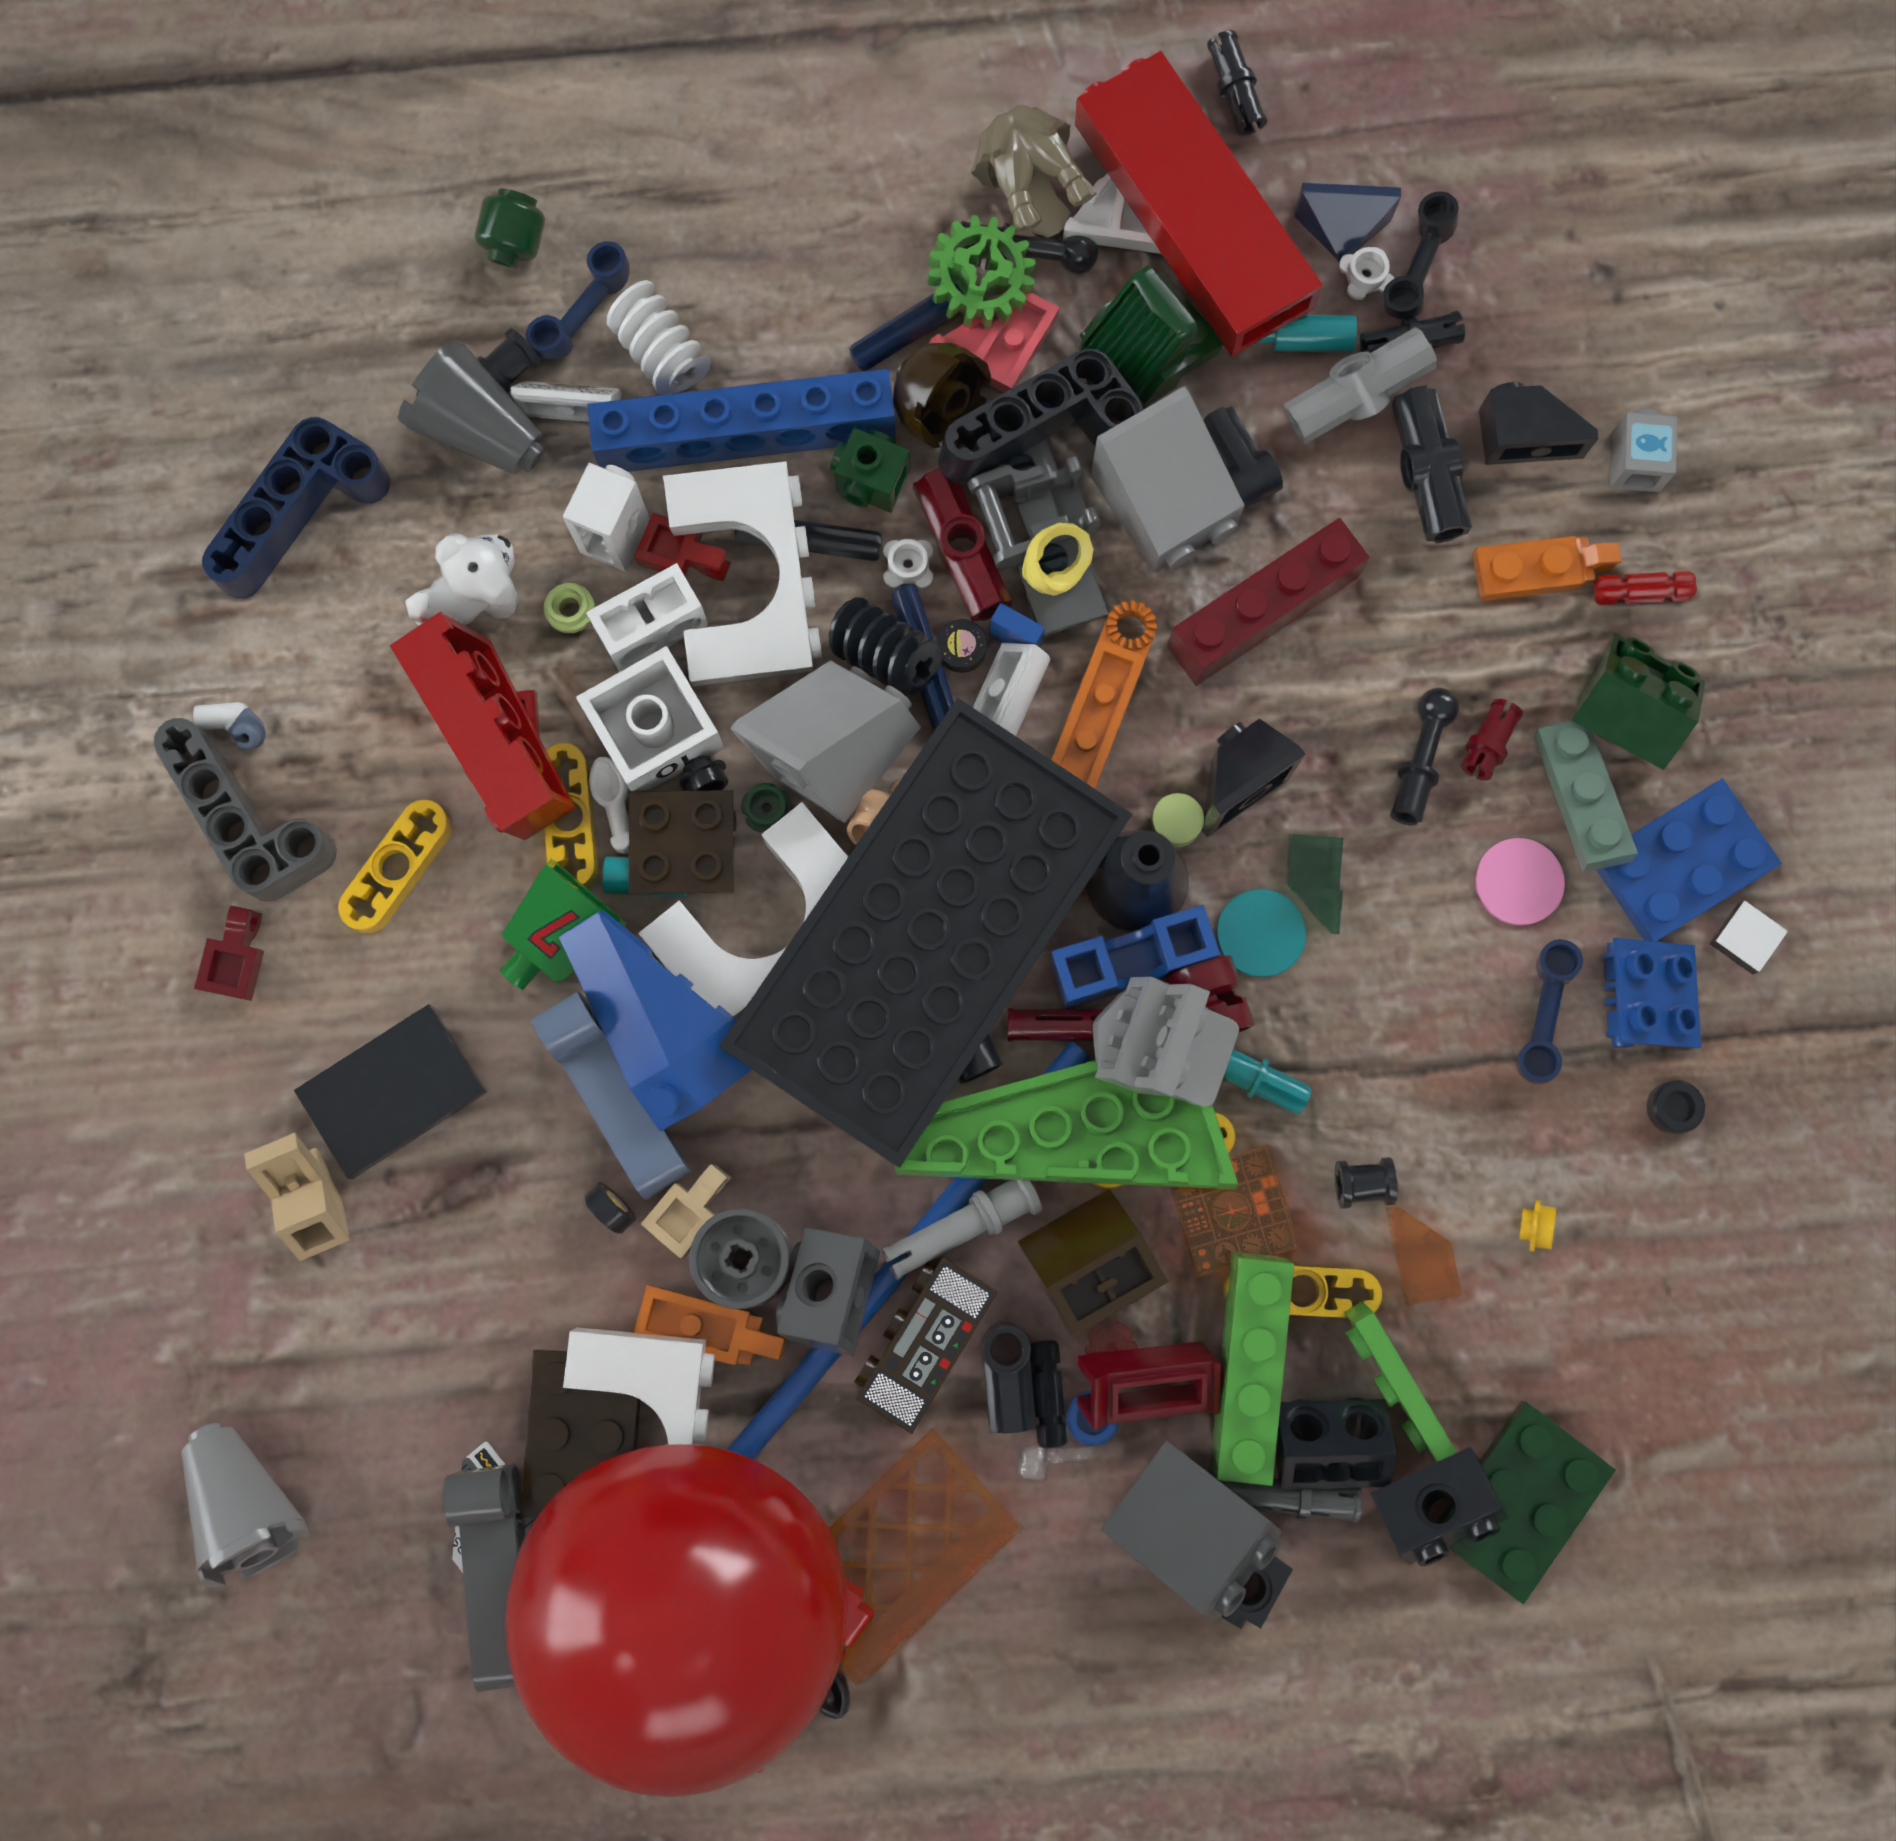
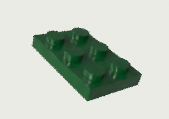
(1546, 1490)

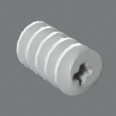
(656, 340)

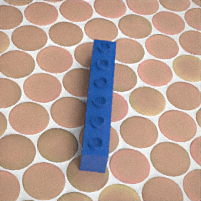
(740, 421)

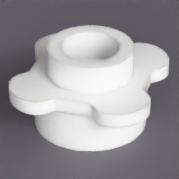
(1367, 259)
(908, 550)

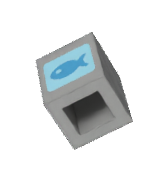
(1643, 451)

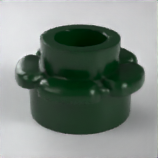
(757, 797)

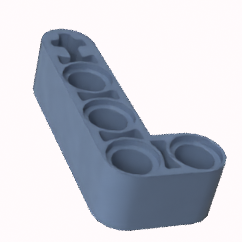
(579, 1044)

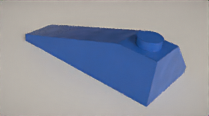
(652, 1020)

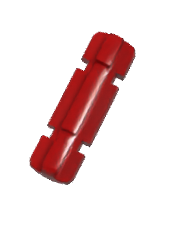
(1644, 588)

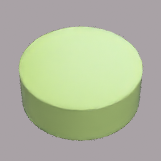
(1178, 819)

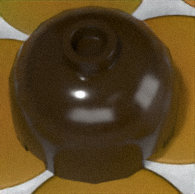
(938, 388)

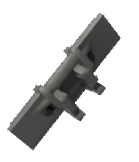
(1042, 499)

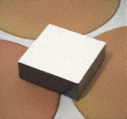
(1748, 937)

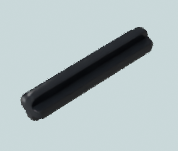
(833, 540)

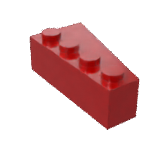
(484, 724)

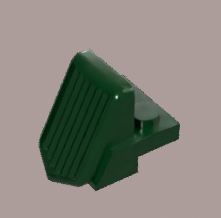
(1151, 335)

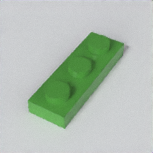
(1397, 1383)

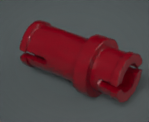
(1489, 743)

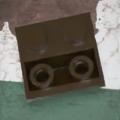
(1092, 1262)

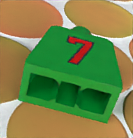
(548, 910)

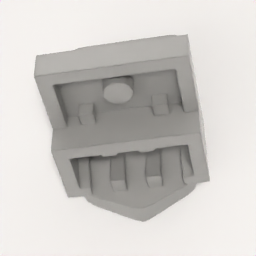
(1164, 1041)

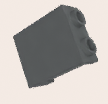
(1193, 1533)

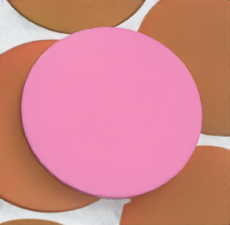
(1519, 881)

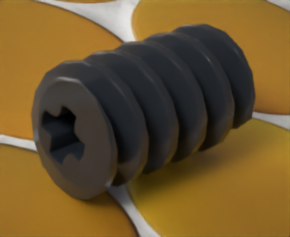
(884, 646)

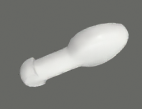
(611, 793)

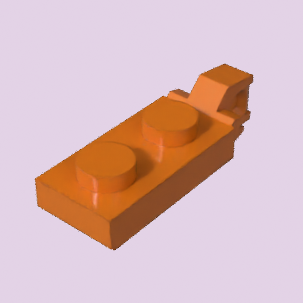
(1541, 566)
(729, 1332)

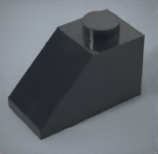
(1531, 426)

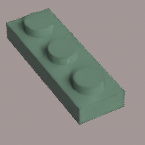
(1585, 796)

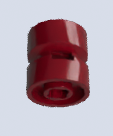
(1221, 980)

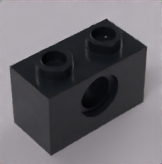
(1407, 1505)

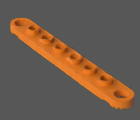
(1104, 695)

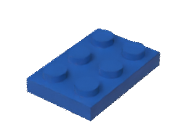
(1689, 862)

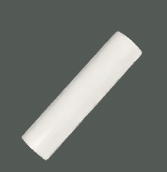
(1012, 684)

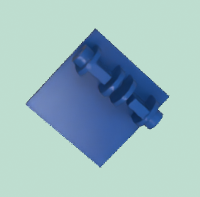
(1653, 994)

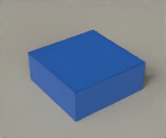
(1014, 627)

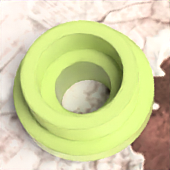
(559, 598)

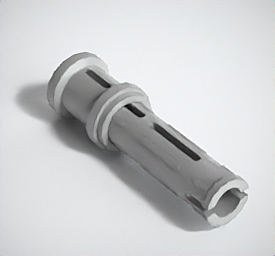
(984, 1215)

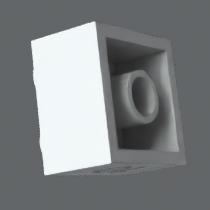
(650, 721)

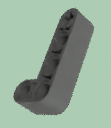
(231, 806)
(491, 1533)

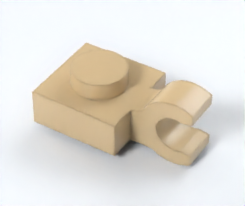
(683, 1212)

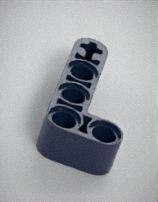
(290, 512)

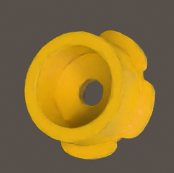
(1538, 1226)

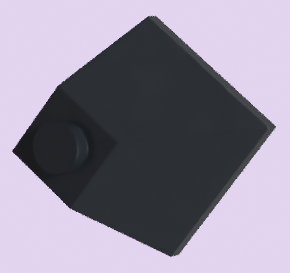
(1245, 770)

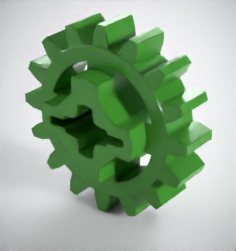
(959, 266)

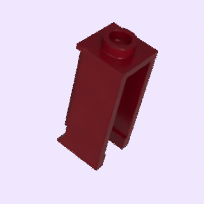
(1146, 1367)

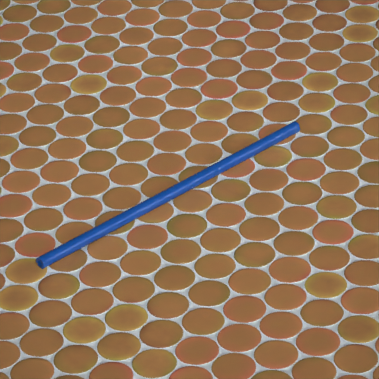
(884, 1284)

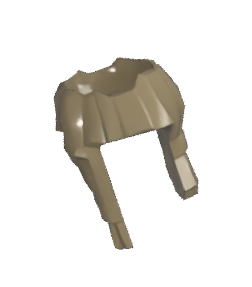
(1020, 157)

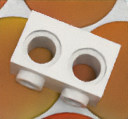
(647, 617)

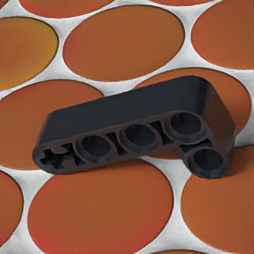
(1033, 422)

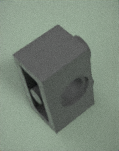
(838, 1319)

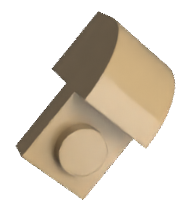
(302, 1195)

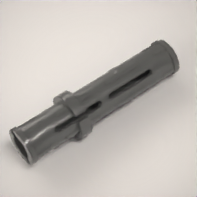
(1327, 1503)

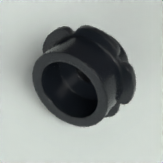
(704, 775)

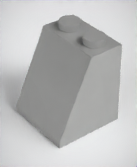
(1167, 481)
(829, 736)

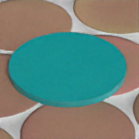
(1261, 932)

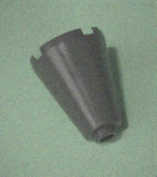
(471, 412)

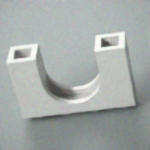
(761, 504)
(720, 977)
(653, 1368)

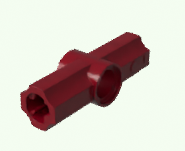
(971, 570)

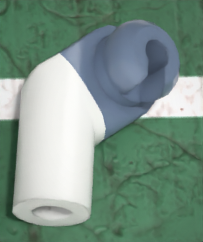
(236, 719)

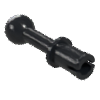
(1076, 253)
(1437, 710)

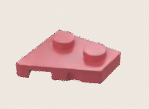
(1010, 345)

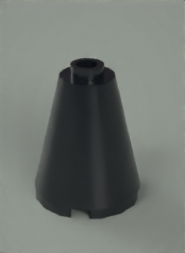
(1139, 881)

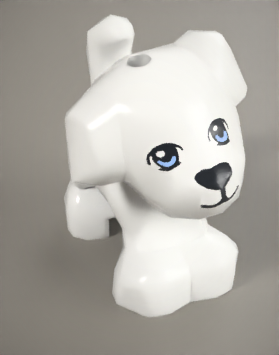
(471, 581)

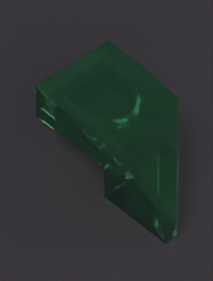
(1315, 876)

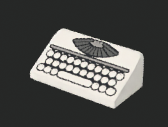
(560, 400)

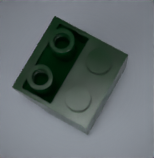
(1641, 701)

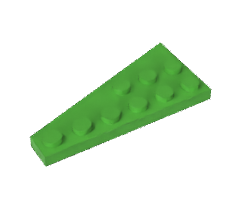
(1074, 1131)

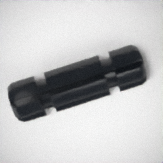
(1048, 1394)

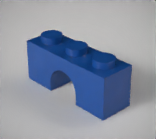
(1105, 966)

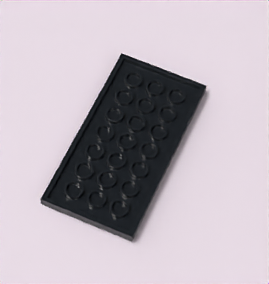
(926, 932)

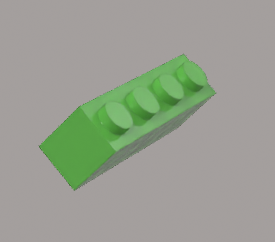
(1253, 1368)

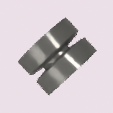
(717, 1247)

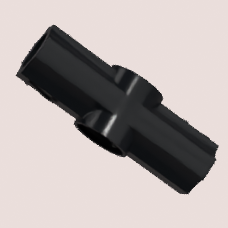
(1431, 464)

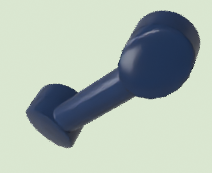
(610, 272)
(1556, 967)

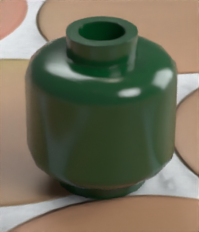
(510, 227)

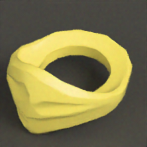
(1057, 581)

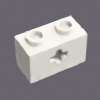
(607, 515)

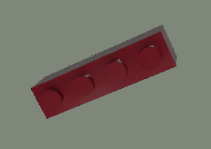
(1267, 601)

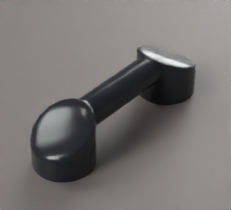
(1436, 224)

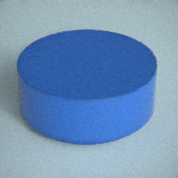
(1081, 1428)

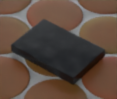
(390, 1091)

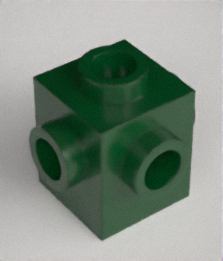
(870, 469)

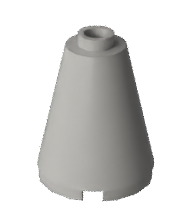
(235, 1508)

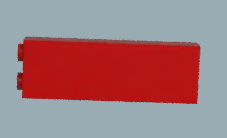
(1196, 203)

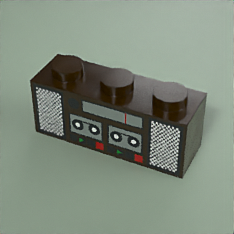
(924, 1343)

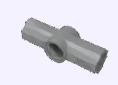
(1360, 385)

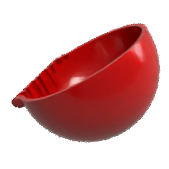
(678, 1619)

